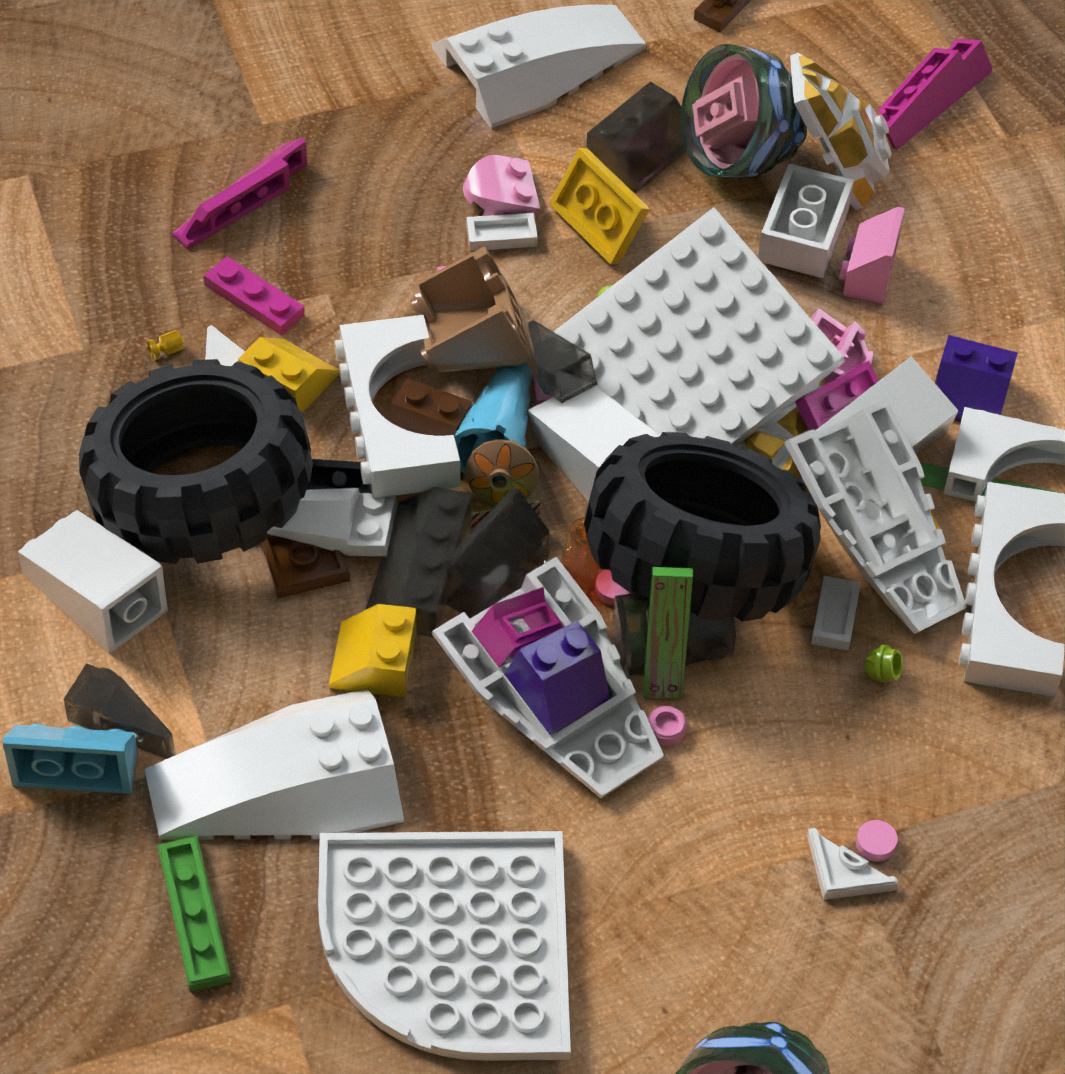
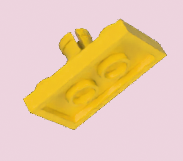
(599, 206)

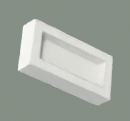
(502, 231)
(836, 613)

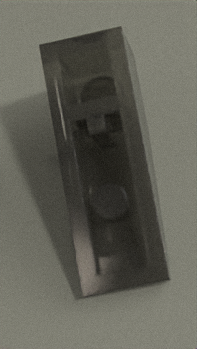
(561, 365)
(106, 702)

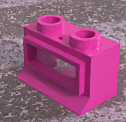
(515, 625)

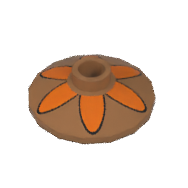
(502, 459)

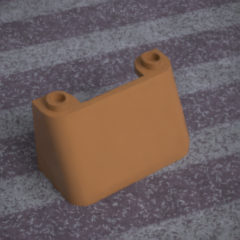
(471, 317)

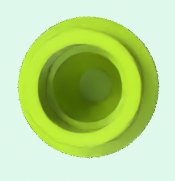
(884, 664)

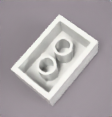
(805, 220)

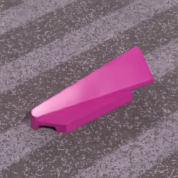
(933, 88)
(249, 192)

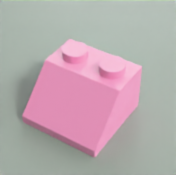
(872, 256)

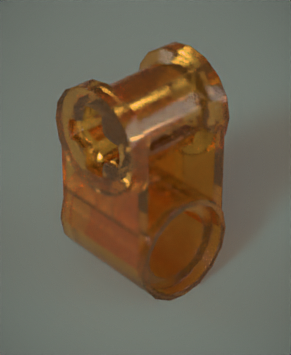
(578, 558)

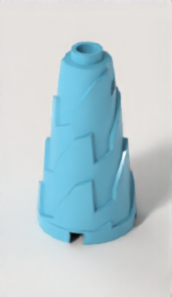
(497, 413)

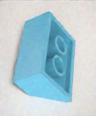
(71, 758)

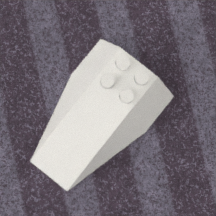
(538, 56)
(877, 509)
(600, 747)
(283, 776)

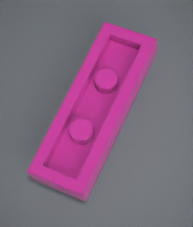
(254, 295)
(835, 395)

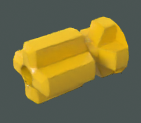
(168, 343)

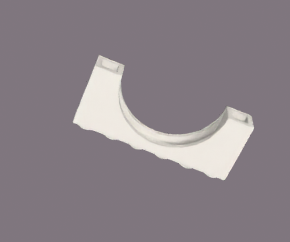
(994, 444)
(394, 458)
(998, 647)

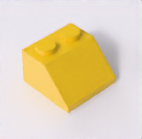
(292, 367)
(375, 651)

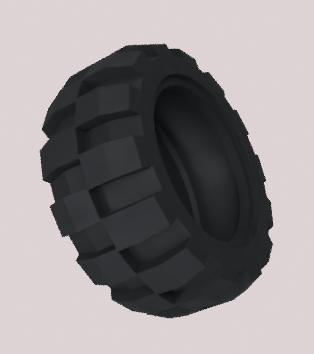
(208, 509)
(705, 509)

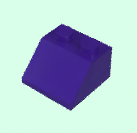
(975, 375)
(560, 677)

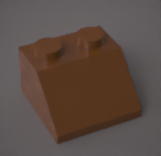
(427, 409)

